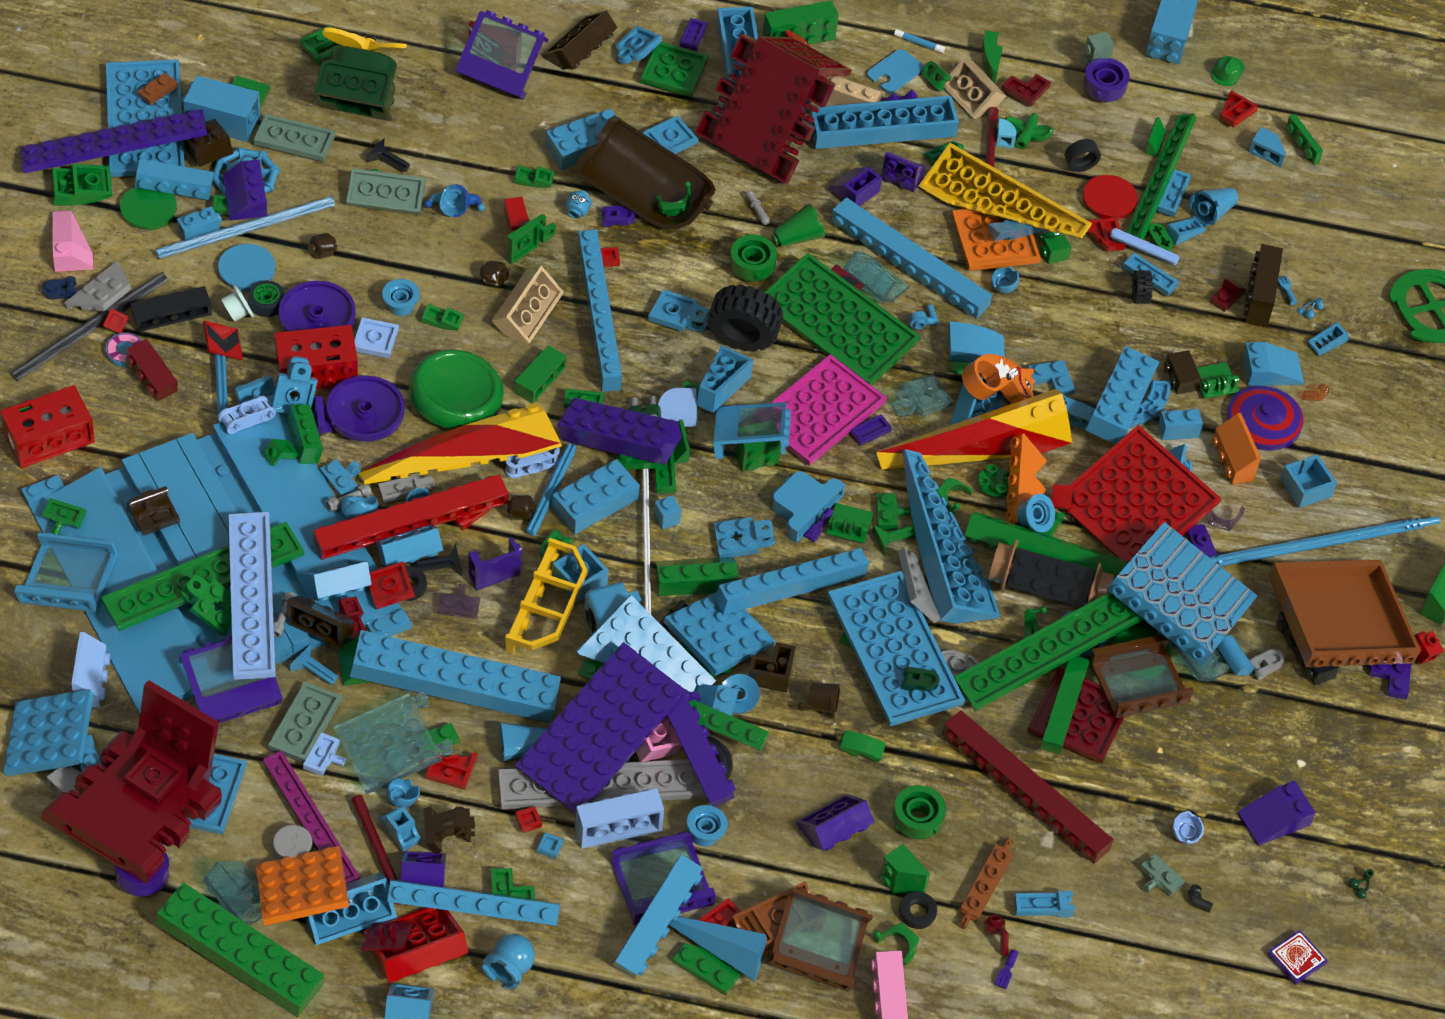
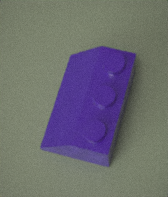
(245, 191)
(836, 821)

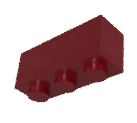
(151, 370)

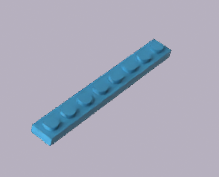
(473, 902)

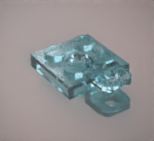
(913, 398)

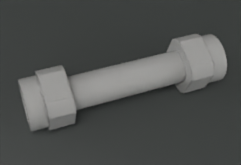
(334, 504)
(279, 624)

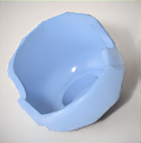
(1187, 828)

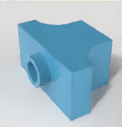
(401, 828)

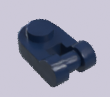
(52, 288)

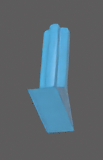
(305, 660)

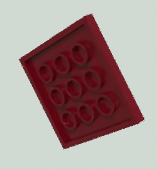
(1092, 721)

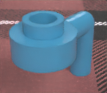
(919, 319)

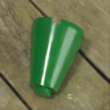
(799, 228)

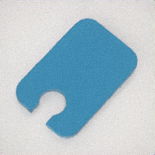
(899, 68)

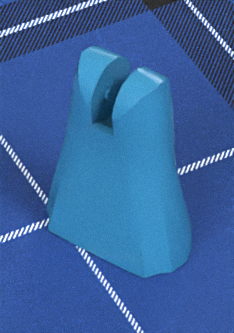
(517, 739)

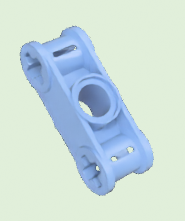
(246, 414)
(531, 464)

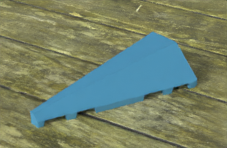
(735, 946)

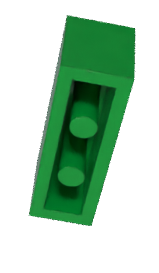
(540, 374)
(304, 434)

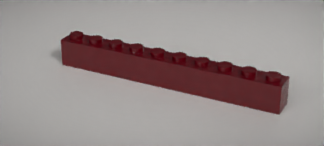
(1027, 787)

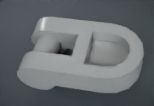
(1272, 661)

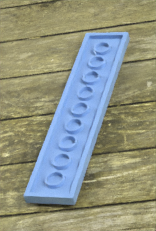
(251, 596)

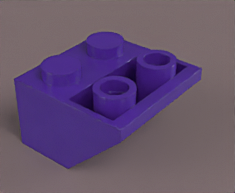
(902, 171)
(857, 185)

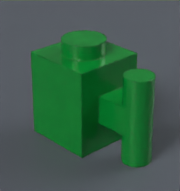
(1055, 247)

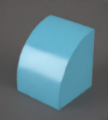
(1005, 134)

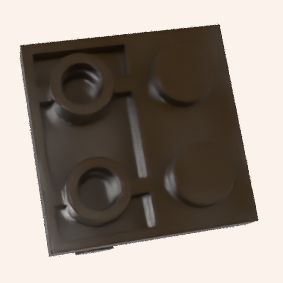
(153, 511)

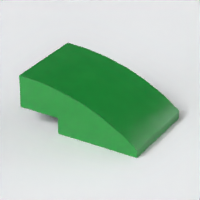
(80, 184)

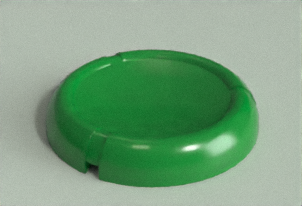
(455, 388)

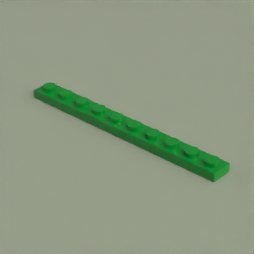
(1161, 175)
(712, 719)

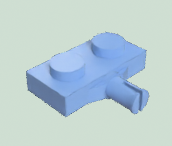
(323, 755)

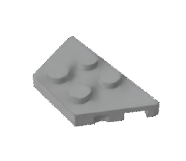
(102, 290)

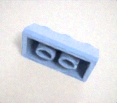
(90, 667)

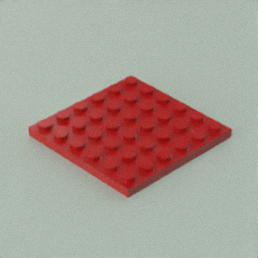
(1135, 492)

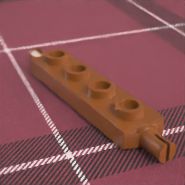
(985, 883)

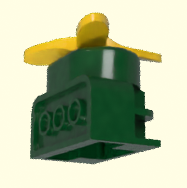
(358, 75)

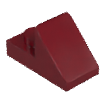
(1227, 294)

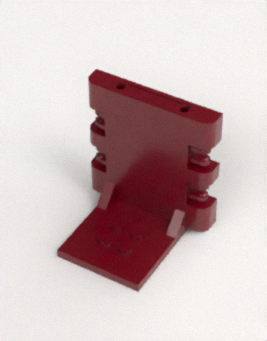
(770, 102)
(122, 821)

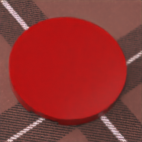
(1110, 196)

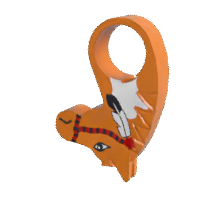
(999, 375)

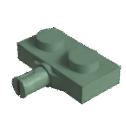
(1160, 876)

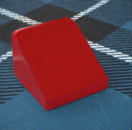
(1062, 496)

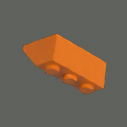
(1236, 450)

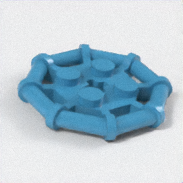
(272, 172)

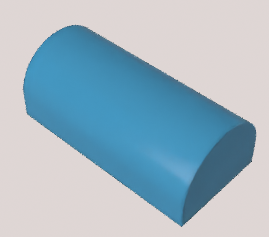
(1235, 656)

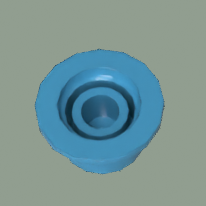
(400, 296)
(1036, 513)
(706, 824)

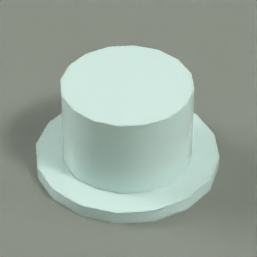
(237, 305)

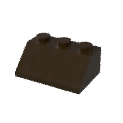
(319, 620)

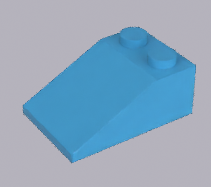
(1271, 365)

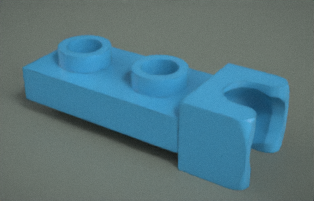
(1044, 904)

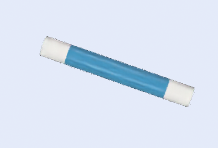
(917, 40)

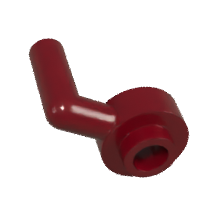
(996, 925)

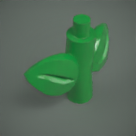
(1029, 130)

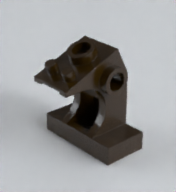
(460, 828)

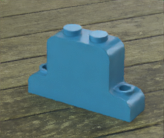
(803, 502)

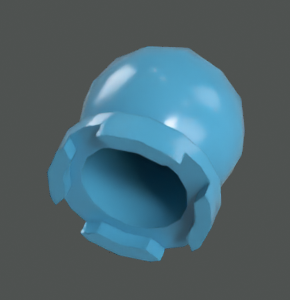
(510, 960)

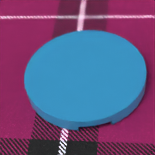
(246, 266)

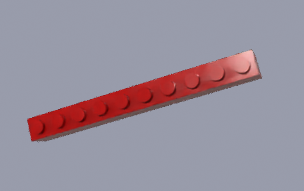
(417, 513)

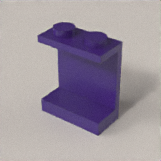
(496, 569)

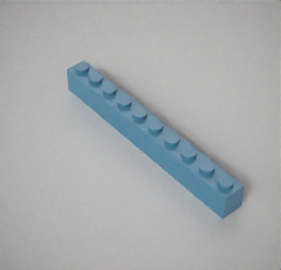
(911, 258)
(599, 310)

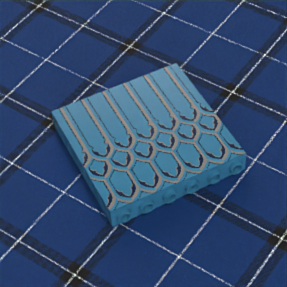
(1182, 593)

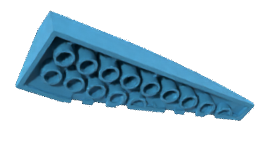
(948, 562)

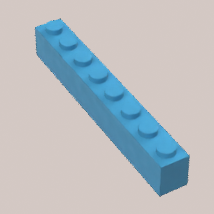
(791, 581)

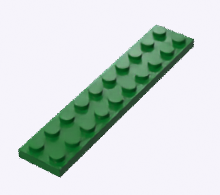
(162, 591)
(1045, 650)

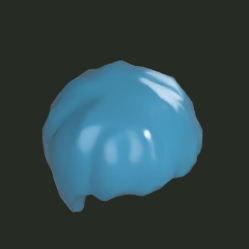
(354, 506)

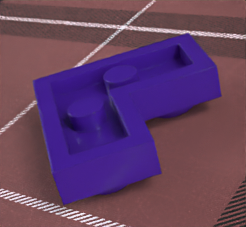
(1397, 675)

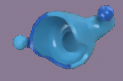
(455, 200)

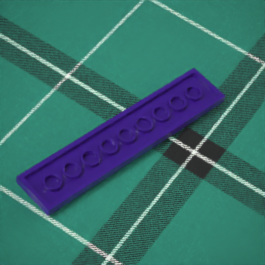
(113, 141)

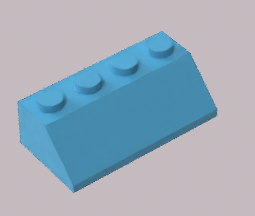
(970, 407)
(367, 906)

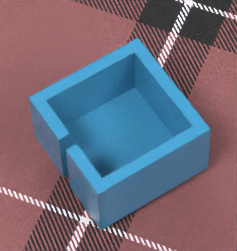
(1312, 482)

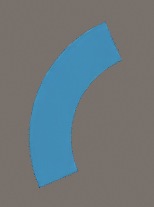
(1153, 404)

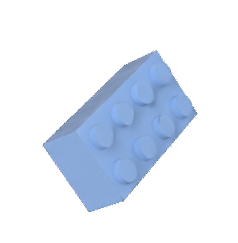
(619, 818)

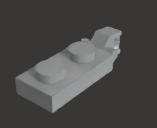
(400, 488)

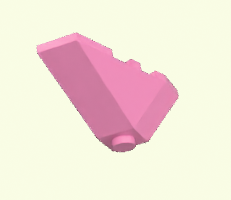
(69, 244)

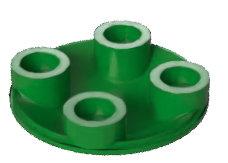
(993, 481)

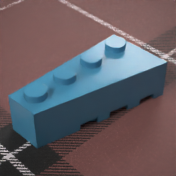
(724, 378)

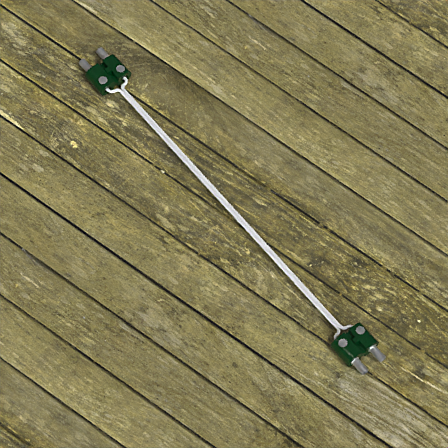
(654, 410)

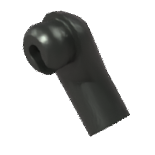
(1197, 900)

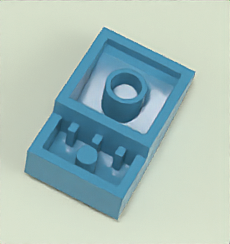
(971, 341)

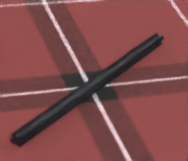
(86, 327)

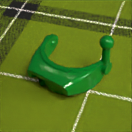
(675, 208)
(952, 484)
(1031, 622)
(904, 932)

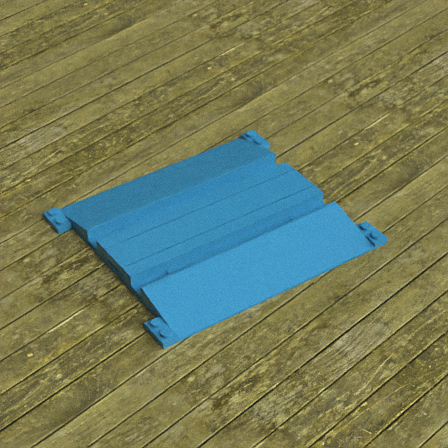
(205, 484)

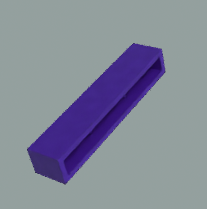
(701, 753)

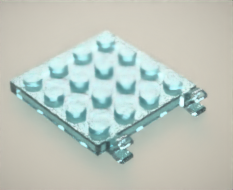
(390, 742)

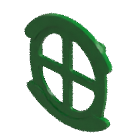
(1398, 295)

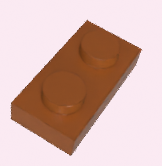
(157, 89)

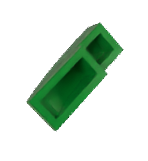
(991, 54)

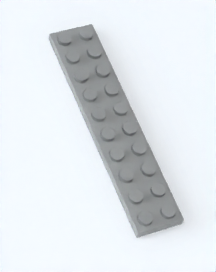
(671, 777)

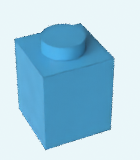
(667, 512)

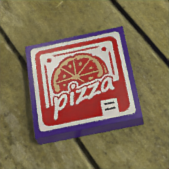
(1297, 957)

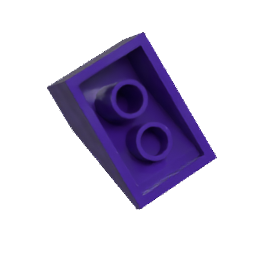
(1277, 813)

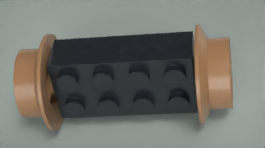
(1047, 575)

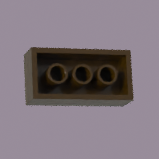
(1263, 285)

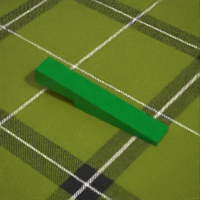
(1064, 705)

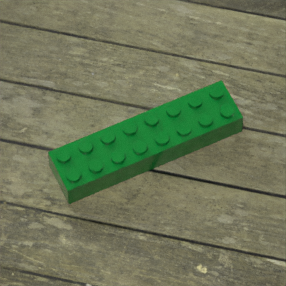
(240, 949)

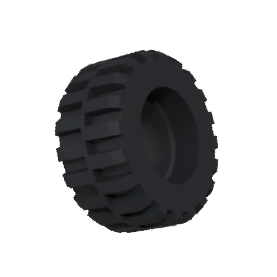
(745, 318)

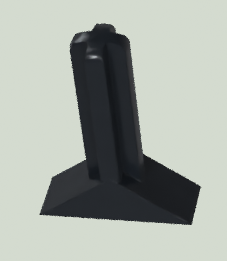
(379, 152)
(441, 562)

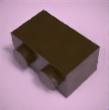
(1182, 372)

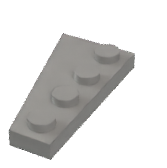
(916, 585)

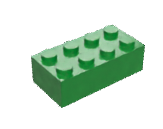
(812, 22)

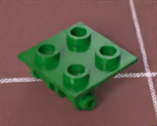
(1217, 380)
(850, 523)

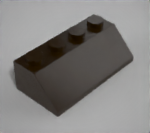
(581, 40)

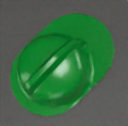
(1227, 70)

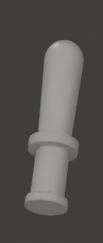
(756, 205)

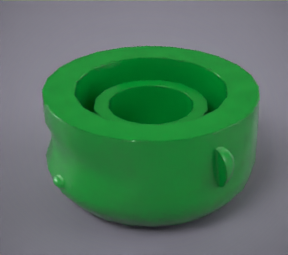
(753, 248)
(919, 799)

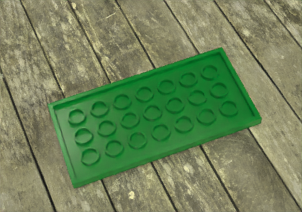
(841, 319)

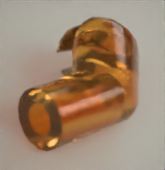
(1317, 395)

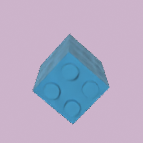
(1171, 30)
(232, 106)

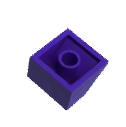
(424, 868)

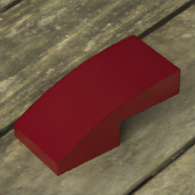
(352, 608)

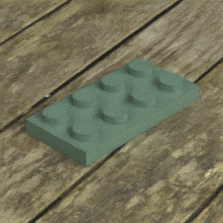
(294, 137)
(386, 191)
(305, 721)

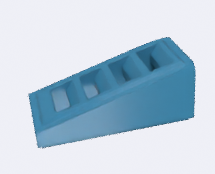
(1182, 231)
(1336, 328)

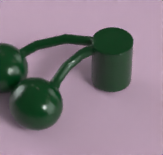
(1354, 883)

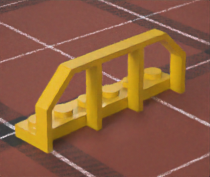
(536, 590)

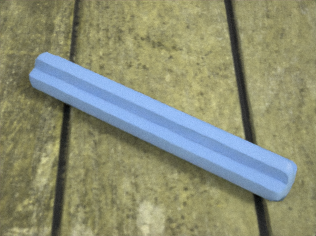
(1144, 246)

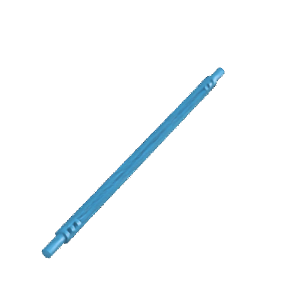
(1324, 541)

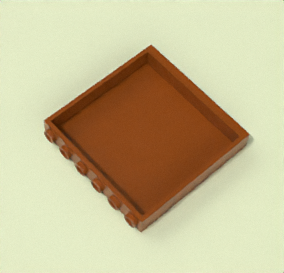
(1343, 613)

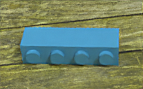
(174, 179)

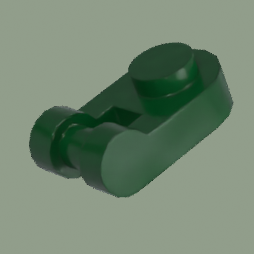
(927, 680)

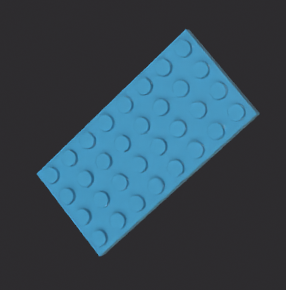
(127, 108)
(886, 638)

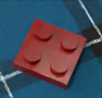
(390, 585)

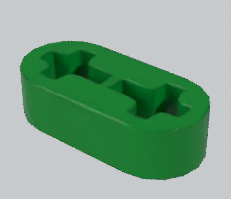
(1163, 236)

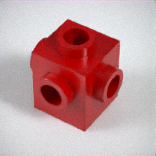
(1429, 647)

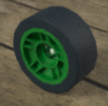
(265, 298)

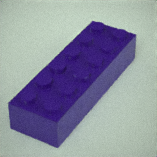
(619, 431)

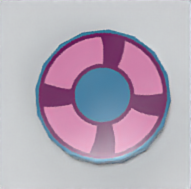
(117, 348)

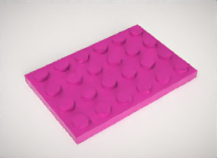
(827, 407)

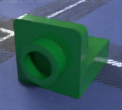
(279, 449)

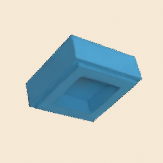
(550, 845)

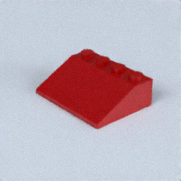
(432, 941)

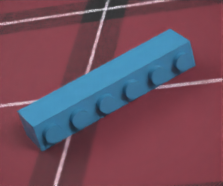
(657, 917)

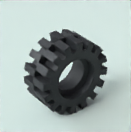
(1142, 287)

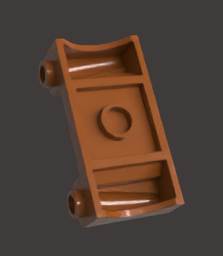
(764, 917)

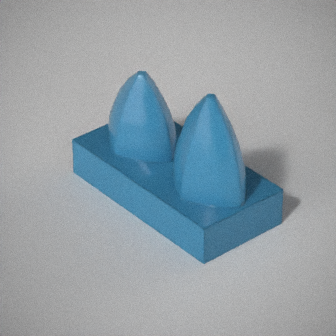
(259, 387)

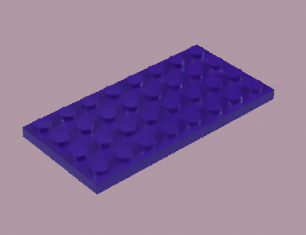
(601, 728)

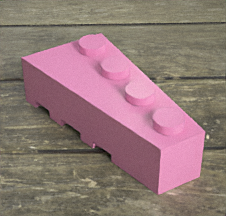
(889, 985)

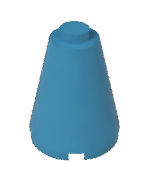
(1212, 204)

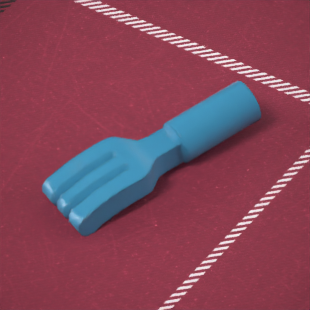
(1284, 283)

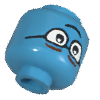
(578, 204)

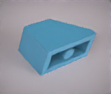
(1268, 147)

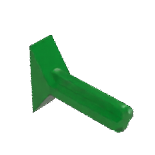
(884, 537)

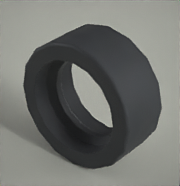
(1080, 147)

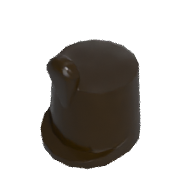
(822, 698)

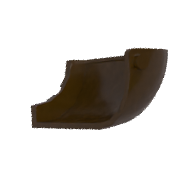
(639, 169)

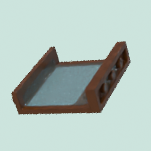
(1138, 676)
(819, 938)

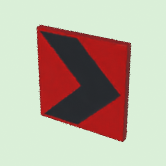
(222, 340)

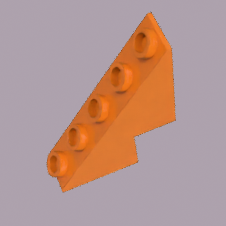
(1024, 464)

